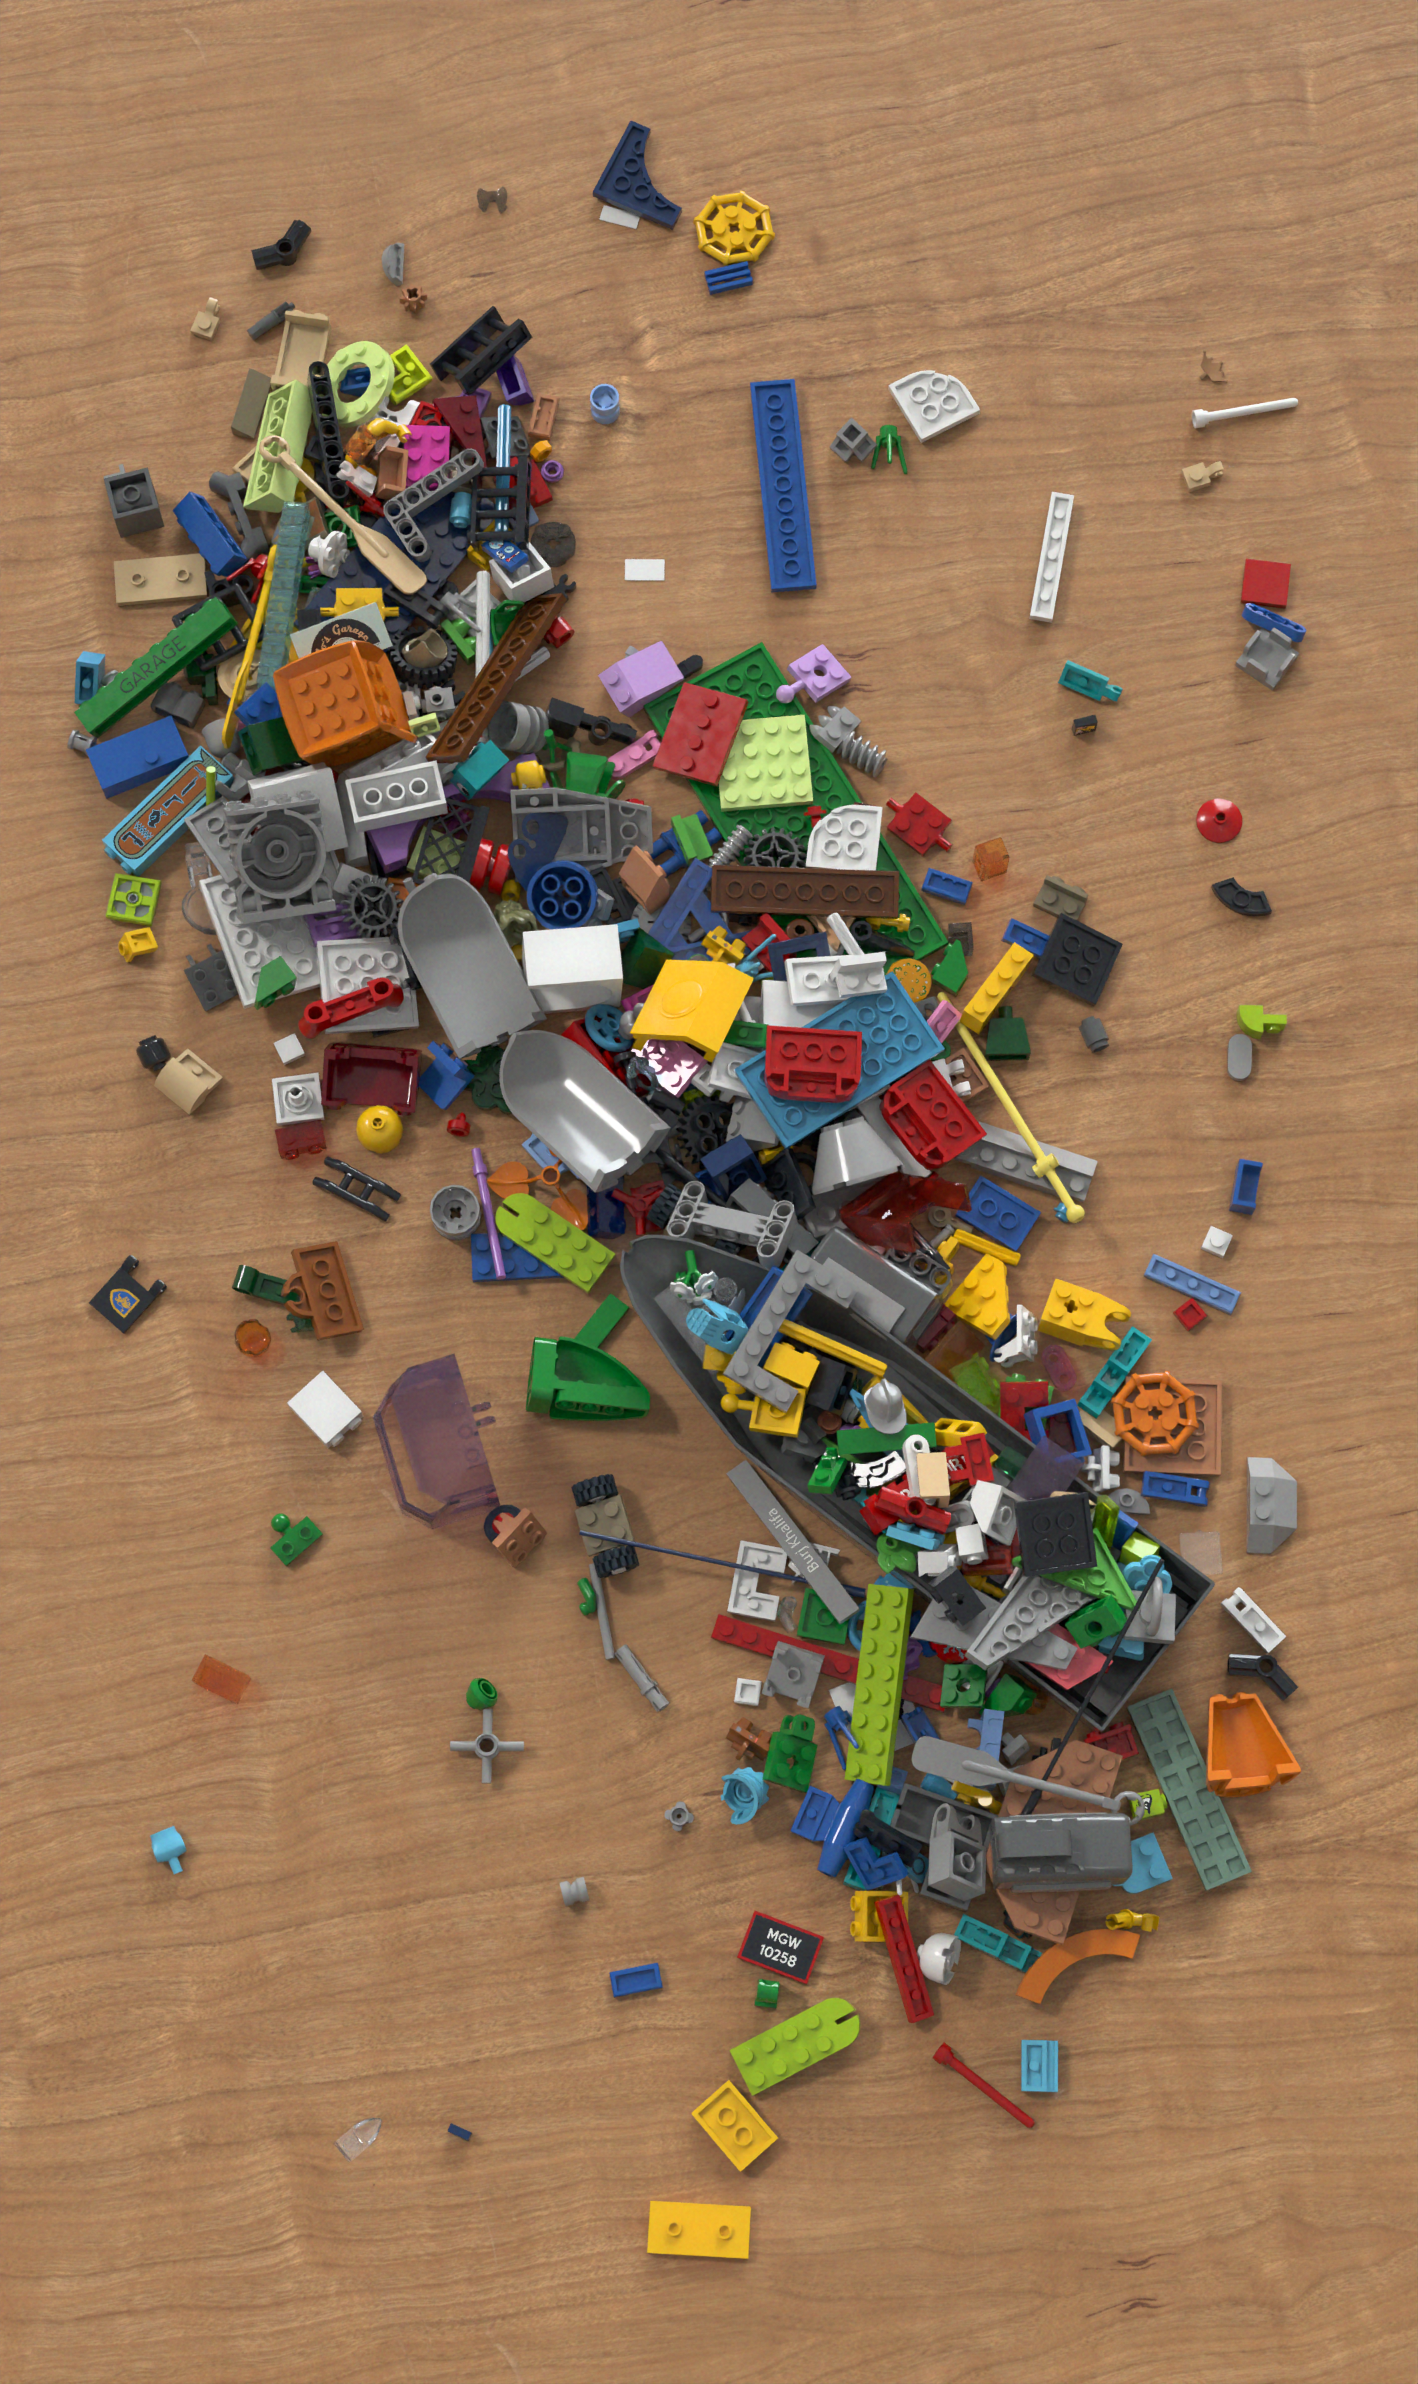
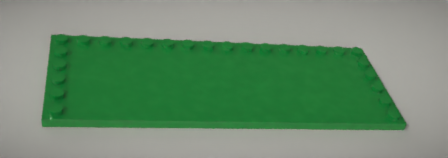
(757, 678)

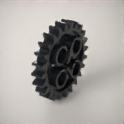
(694, 1135)

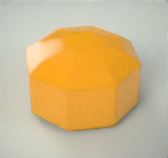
(541, 451)

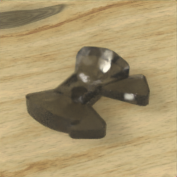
(499, 196)

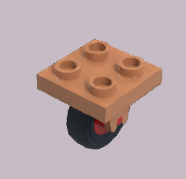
(513, 1532)

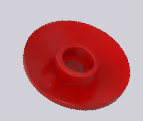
(1217, 830)

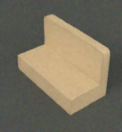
(1101, 1429)
(933, 1477)

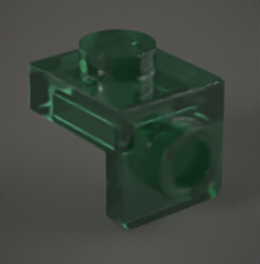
(1010, 1461)

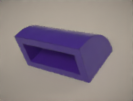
(514, 382)

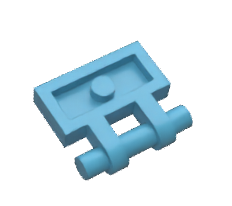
(915, 1535)

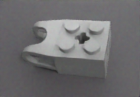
(956, 1855)

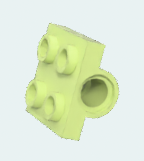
(432, 853)

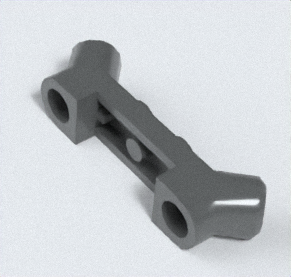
(233, 488)

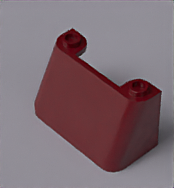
(371, 1076)

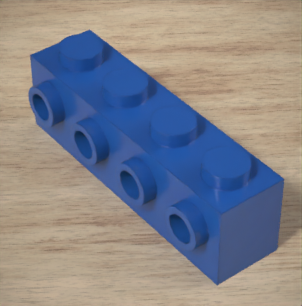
(209, 535)

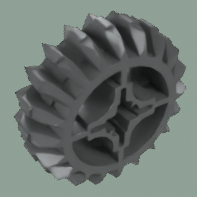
(784, 856)
(364, 899)

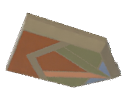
(316, 527)

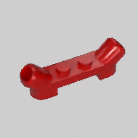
(322, 1015)

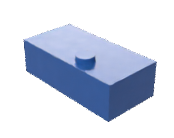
(137, 757)

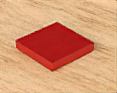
(1265, 583)

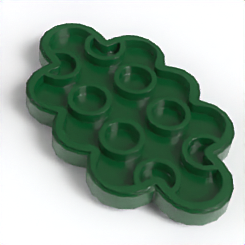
(486, 1081)

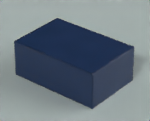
(456, 2130)

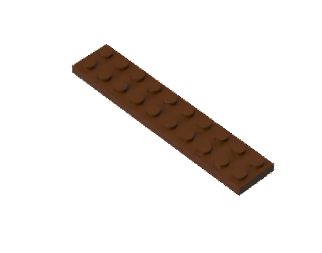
(496, 679)

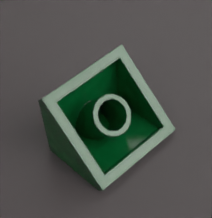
(643, 960)

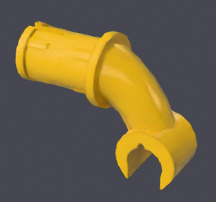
(1127, 1919)

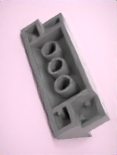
(1010, 1158)

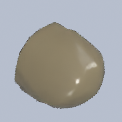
(425, 650)

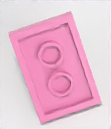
(673, 1063)

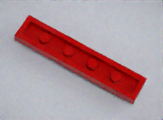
(904, 1958)

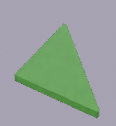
(1098, 1580)

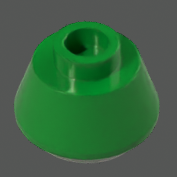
(481, 1694)

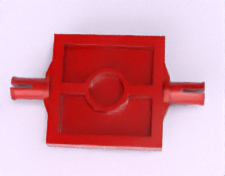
(919, 824)

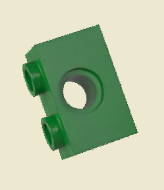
(1105, 1612)

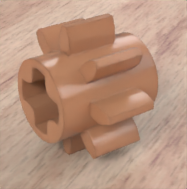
(413, 298)

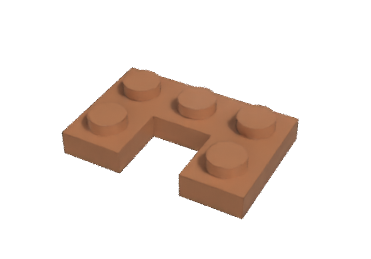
(971, 1073)

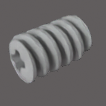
(863, 754)

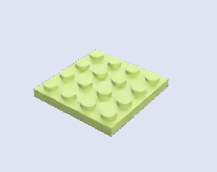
(767, 765)

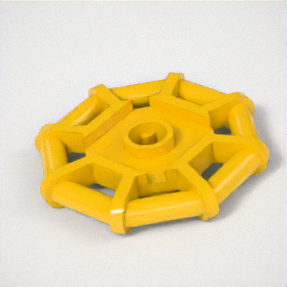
(734, 217)

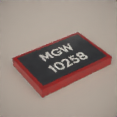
(780, 1947)

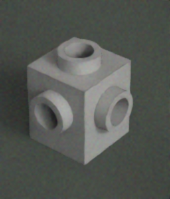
(439, 701)

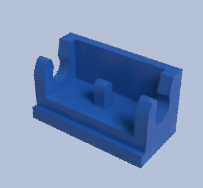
(918, 1724)

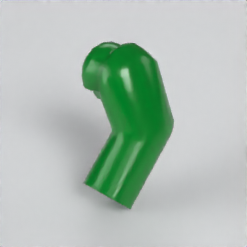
(589, 1596)

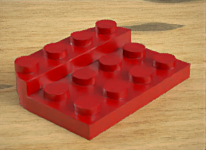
(812, 1063)
(930, 1117)

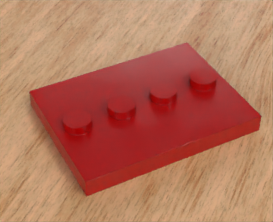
(700, 734)

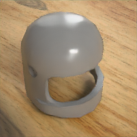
(213, 737)

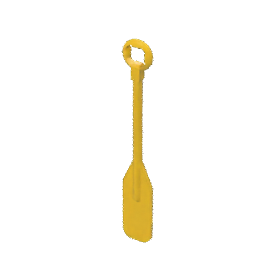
(241, 681)

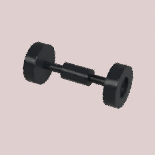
(623, 1060)

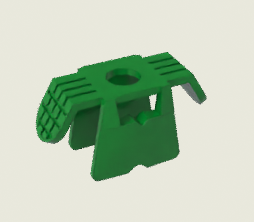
(589, 773)

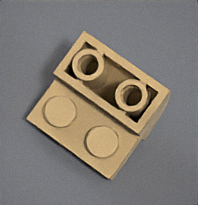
(187, 1081)

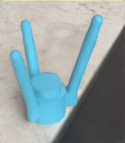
(750, 967)

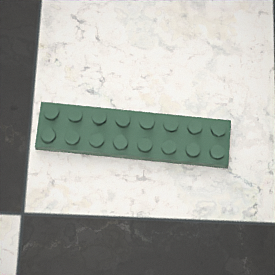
(1183, 1782)

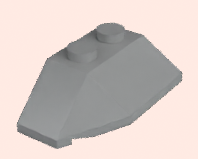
(1269, 1505)

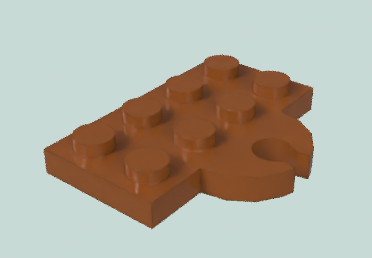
(323, 1291)

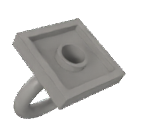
(1155, 1617)

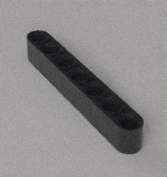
(327, 425)

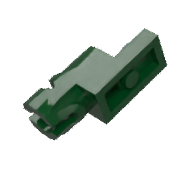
(206, 679)

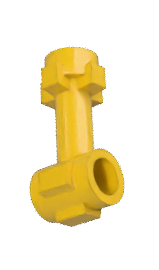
(901, 923)

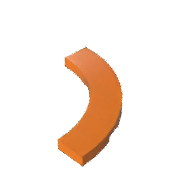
(1074, 1948)

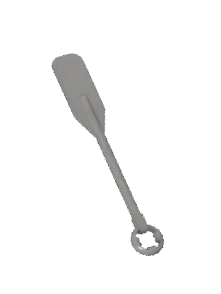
(981, 1769)

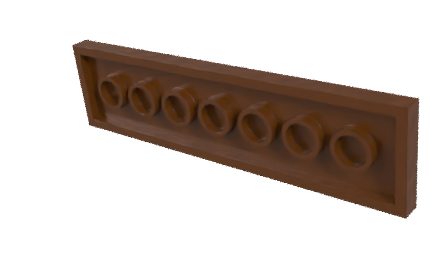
(804, 891)

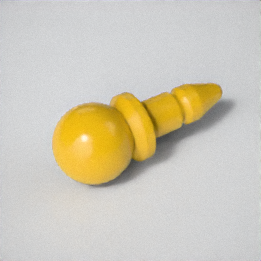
(980, 1583)

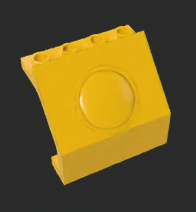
(692, 1004)

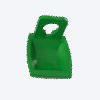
(501, 618)

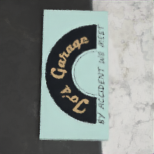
(360, 624)

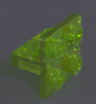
(975, 1380)

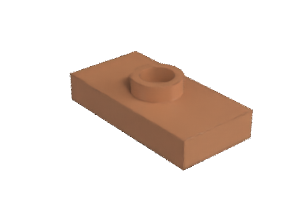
(543, 416)

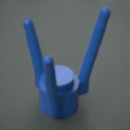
(837, 1720)

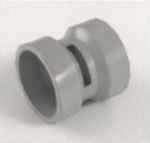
(574, 1892)

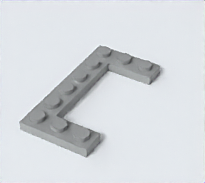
(743, 1365)

